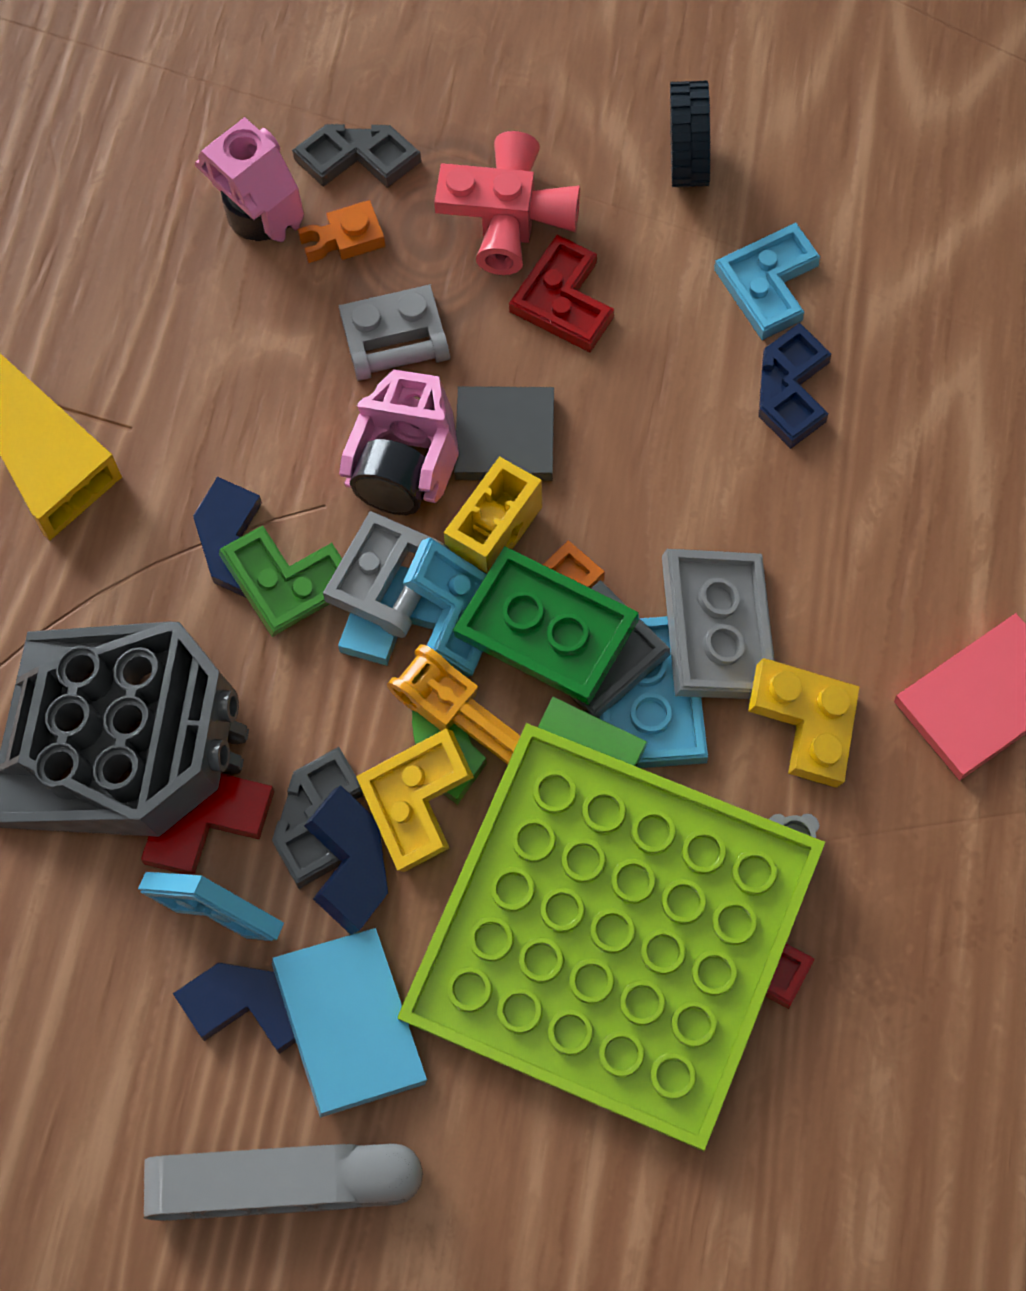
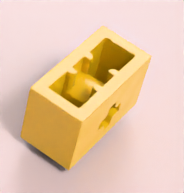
(495, 514)

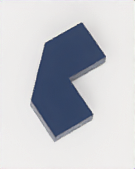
(783, 401)
(221, 520)
(355, 840)
(231, 991)

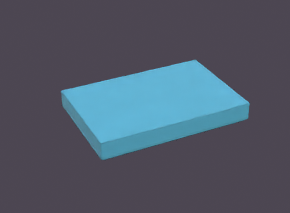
(654, 713)
(347, 1022)

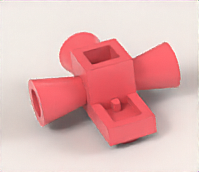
(505, 201)

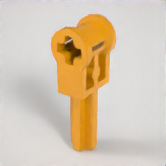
(446, 699)

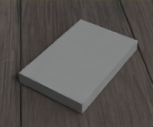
(716, 621)

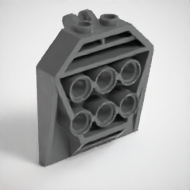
(173, 754)

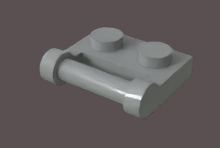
(392, 321)
(370, 569)

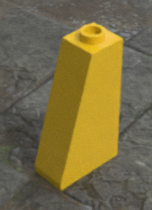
(49, 454)

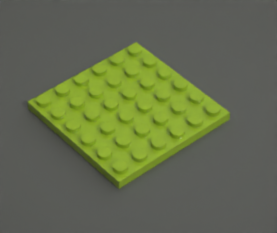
(613, 935)

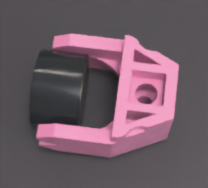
(253, 182)
(377, 455)

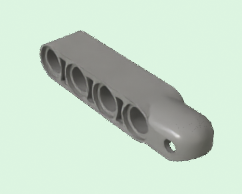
(279, 1180)

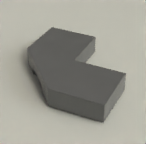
(335, 149)
(309, 787)

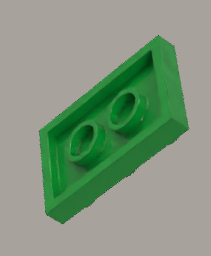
(546, 625)

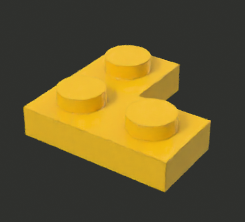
(819, 709)
(401, 793)

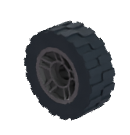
(690, 133)

